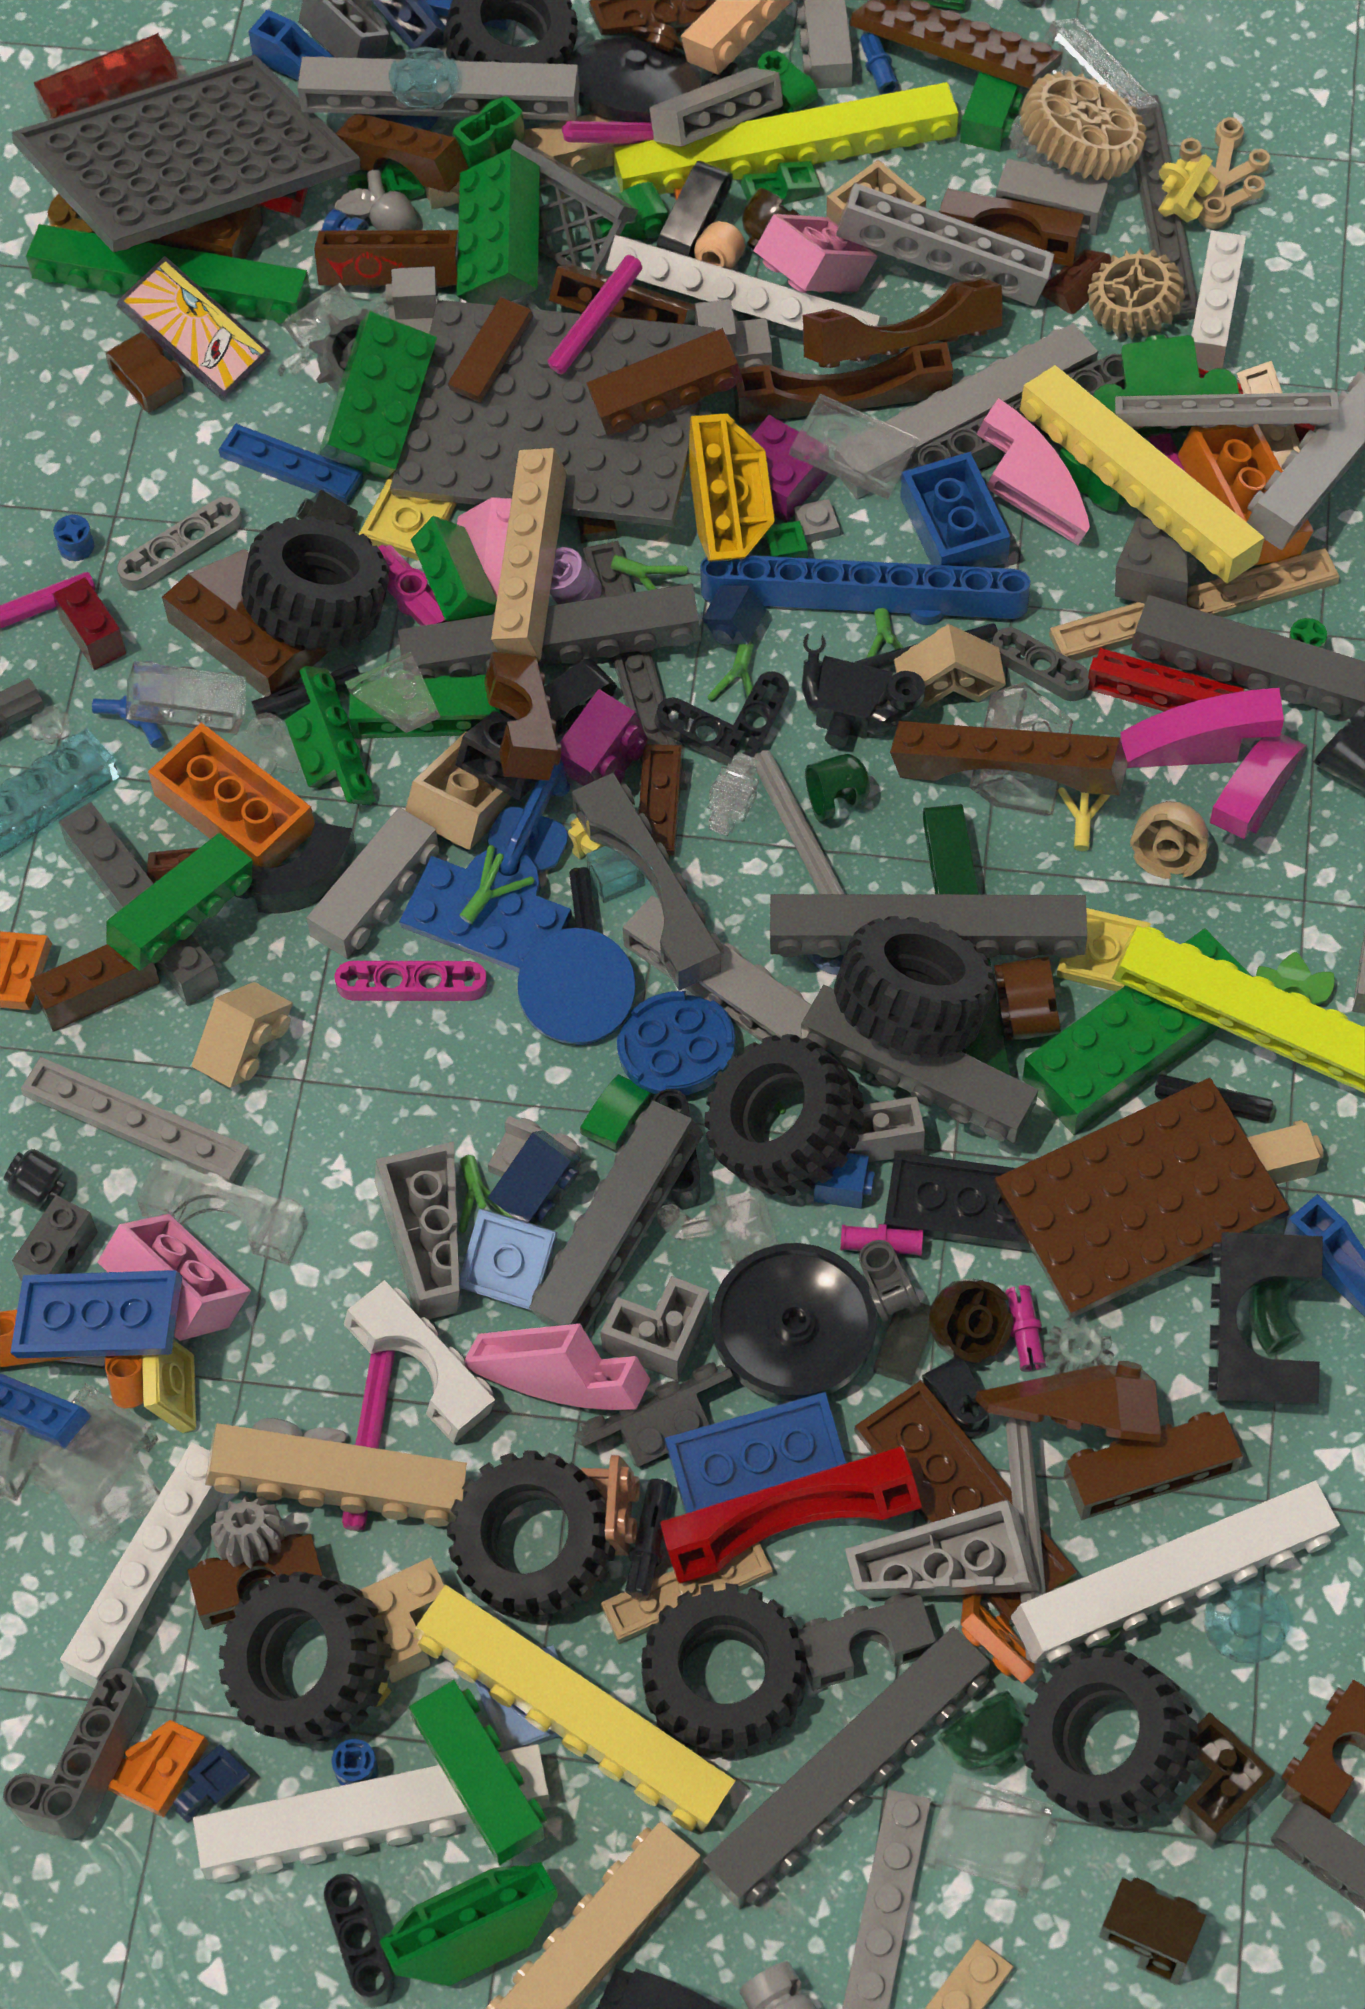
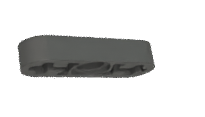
(1045, 678)

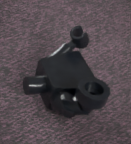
(855, 696)

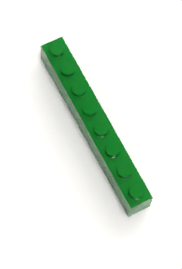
(234, 283)

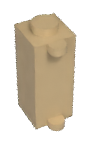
(1288, 1152)

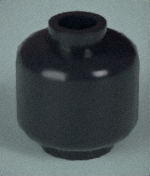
(34, 1178)

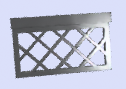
(591, 197)

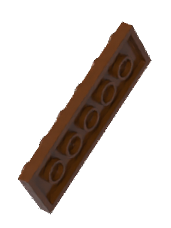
(958, 39)
(950, 1473)

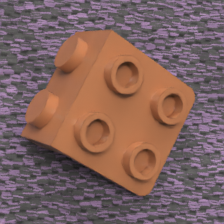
(620, 1490)

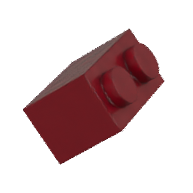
(89, 623)

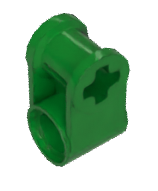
(796, 87)

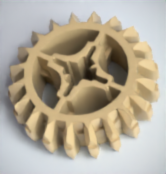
(1136, 293)

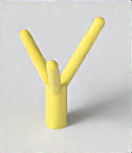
(1082, 817)

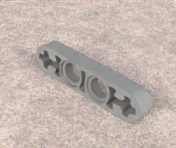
(184, 548)

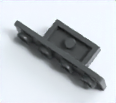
(661, 1416)

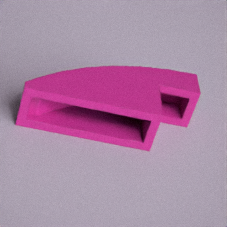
(1204, 730)
(1256, 785)

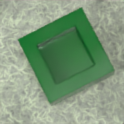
(786, 540)

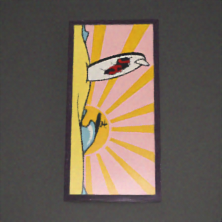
(193, 328)

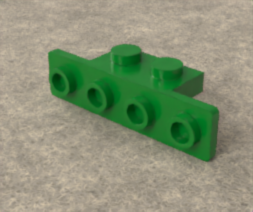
(325, 740)

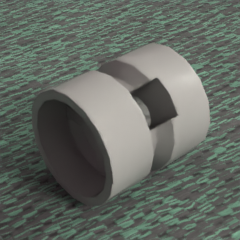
(775, 1989)

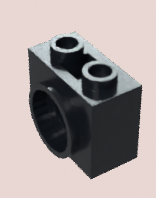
(481, 756)

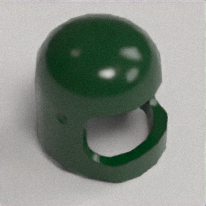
(834, 778)

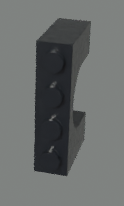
(1240, 1371)

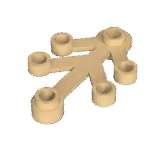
(1216, 207)

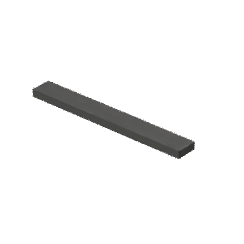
(1164, 233)
(633, 669)

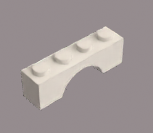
(1217, 298)
(387, 1322)

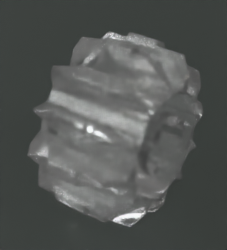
(1071, 1337)

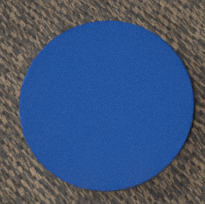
(576, 986)
(676, 1043)

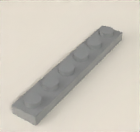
(1228, 409)
(134, 1120)
(887, 1901)

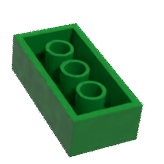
(498, 229)
(377, 395)

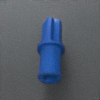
(879, 64)

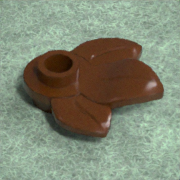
(660, 37)

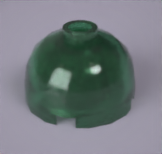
(986, 1736)

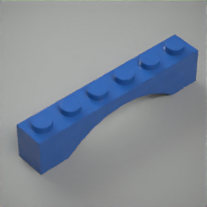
(282, 45)
(1342, 1252)

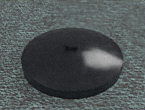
(629, 75)
(794, 1321)

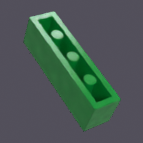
(459, 701)
(179, 902)
(478, 1772)

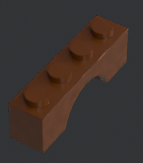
(427, 154)
(1031, 224)
(529, 742)

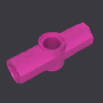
(402, 579)

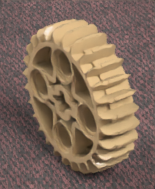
(1082, 125)

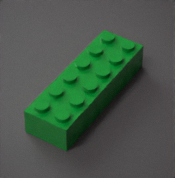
(1116, 1049)

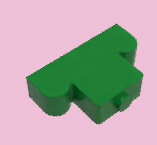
(1164, 368)

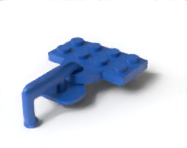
(511, 921)

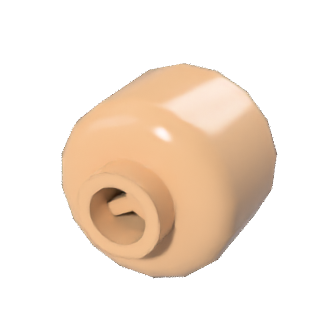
(720, 245)

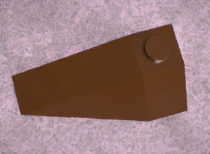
(1102, 1395)

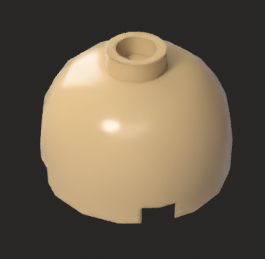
(1170, 840)

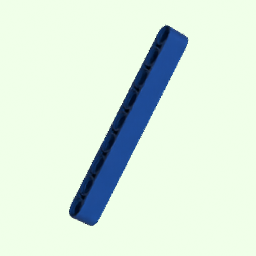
(873, 585)

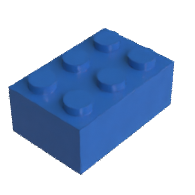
(955, 513)

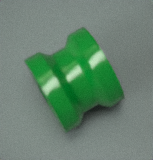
(1309, 631)

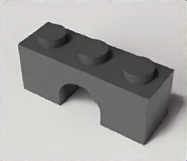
(897, 1625)

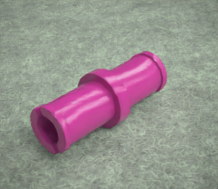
(902, 1241)
(1025, 1328)

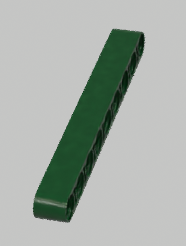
(955, 874)

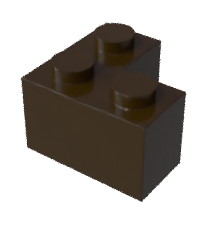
(1230, 1781)
(1153, 1928)

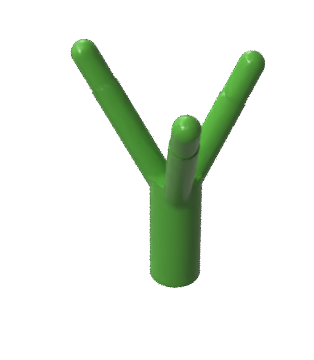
(641, 570)
(884, 632)
(739, 669)
(484, 893)
(475, 1190)

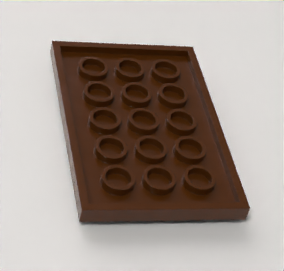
(1140, 1197)

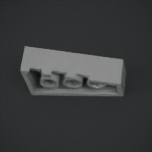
(422, 1220)
(952, 1556)

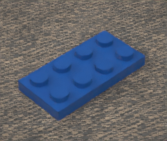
(97, 1314)
(754, 1452)

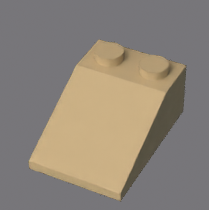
(455, 800)

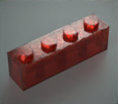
(107, 77)

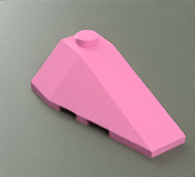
(488, 531)

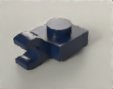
(214, 1779)

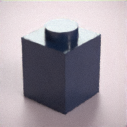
(734, 614)

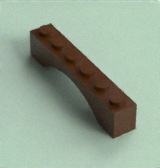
(963, 309)
(788, 394)
(1076, 760)

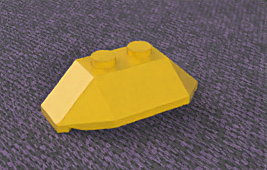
(728, 487)

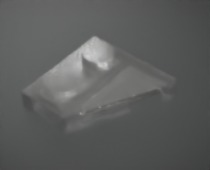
(396, 693)

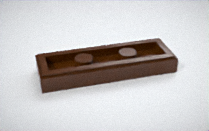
(490, 349)
(661, 792)

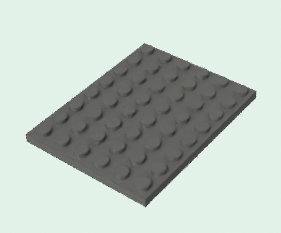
(184, 152)
(471, 448)

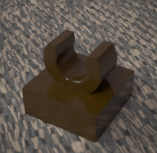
(596, 529)

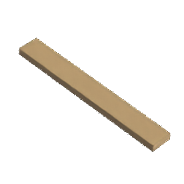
(1245, 592)

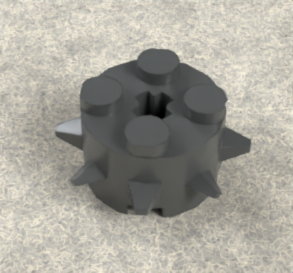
(336, 348)

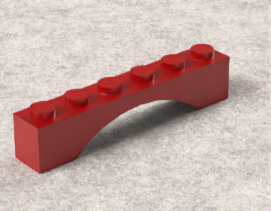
(863, 1488)

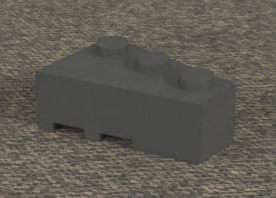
(345, 27)
(1151, 565)

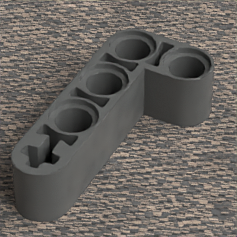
(114, 1708)

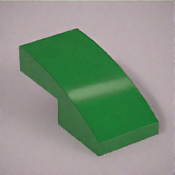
(394, 178)
(790, 182)
(615, 1112)

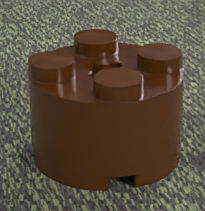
(1027, 999)

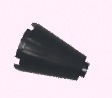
(1346, 752)

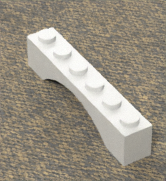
(115, 1615)

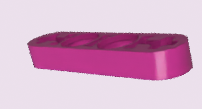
(411, 974)

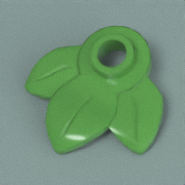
(1295, 977)

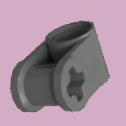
(888, 1284)

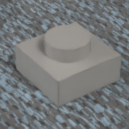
(817, 520)

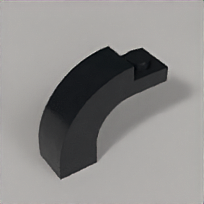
(307, 877)
(650, 1991)

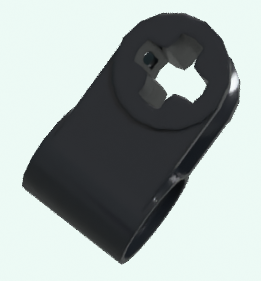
(956, 1391)

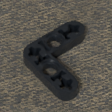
(727, 735)

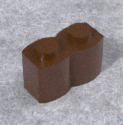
(145, 371)

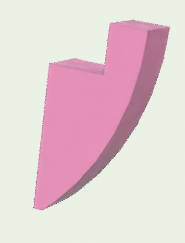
(1033, 474)
(558, 1367)

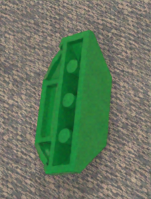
(471, 1925)

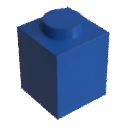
(847, 1184)

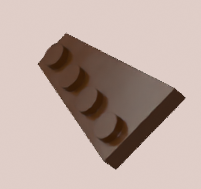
(621, 15)

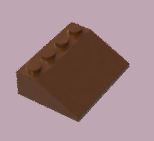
(212, 614)

